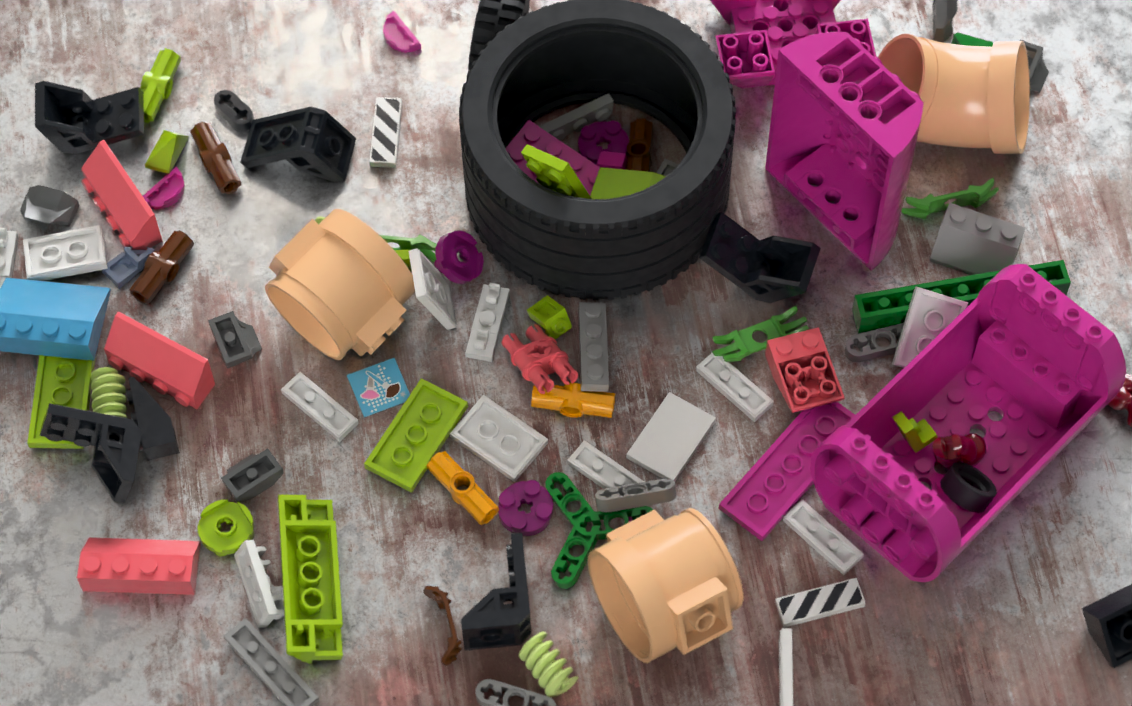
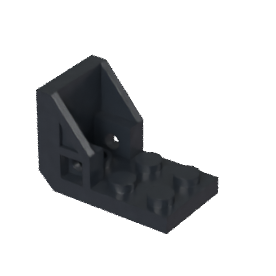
(78, 123)
(303, 137)
(762, 268)
(114, 442)
(500, 624)

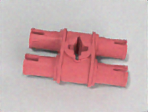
(539, 358)

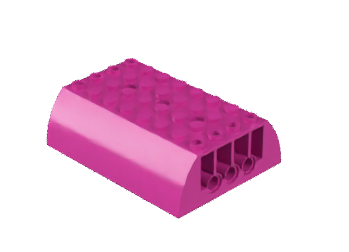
(849, 131)

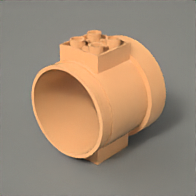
(340, 285)
(666, 583)

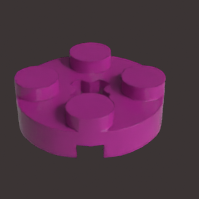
(602, 132)
(447, 260)
(529, 493)

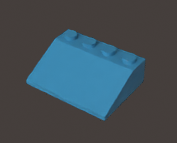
(51, 318)

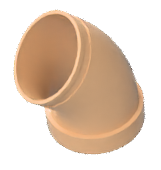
(966, 91)

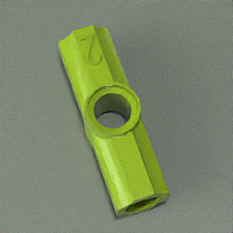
(159, 82)

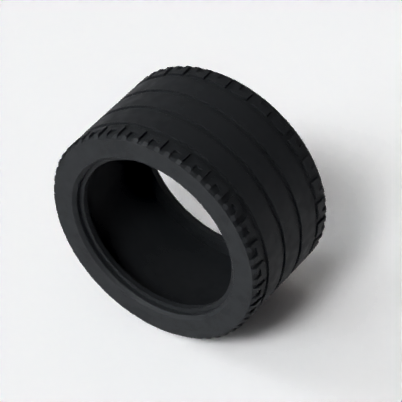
(569, 58)

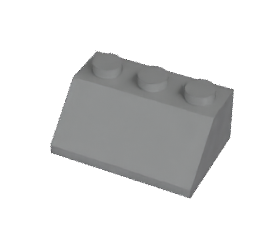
(975, 241)

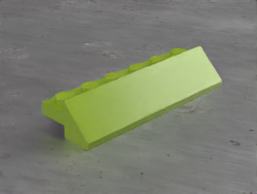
(310, 578)

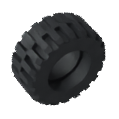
(492, 18)

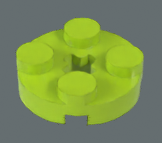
(229, 512)

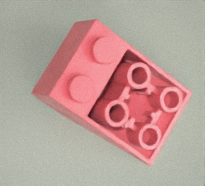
(803, 370)

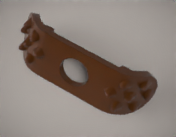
(443, 602)

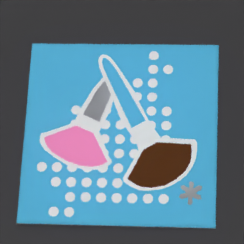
(379, 387)

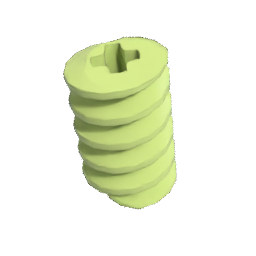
(108, 392)
(545, 666)

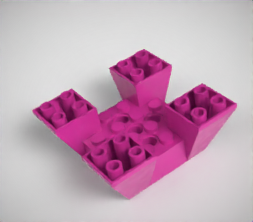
(768, 25)

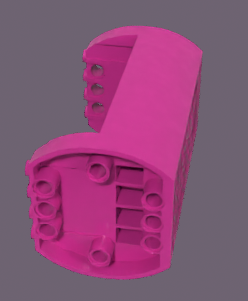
(1009, 352)

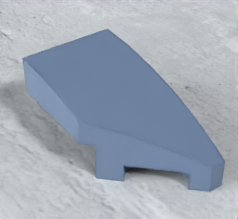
(126, 265)

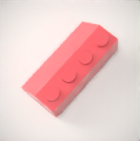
(120, 199)
(158, 361)
(139, 566)

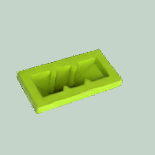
(166, 151)

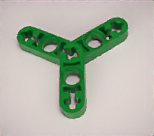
(579, 521)

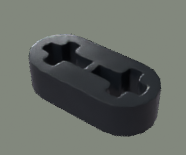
(237, 106)

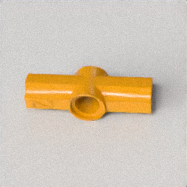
(574, 402)
(453, 476)

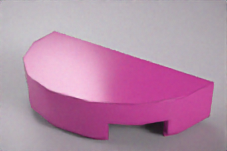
(399, 35)
(166, 191)

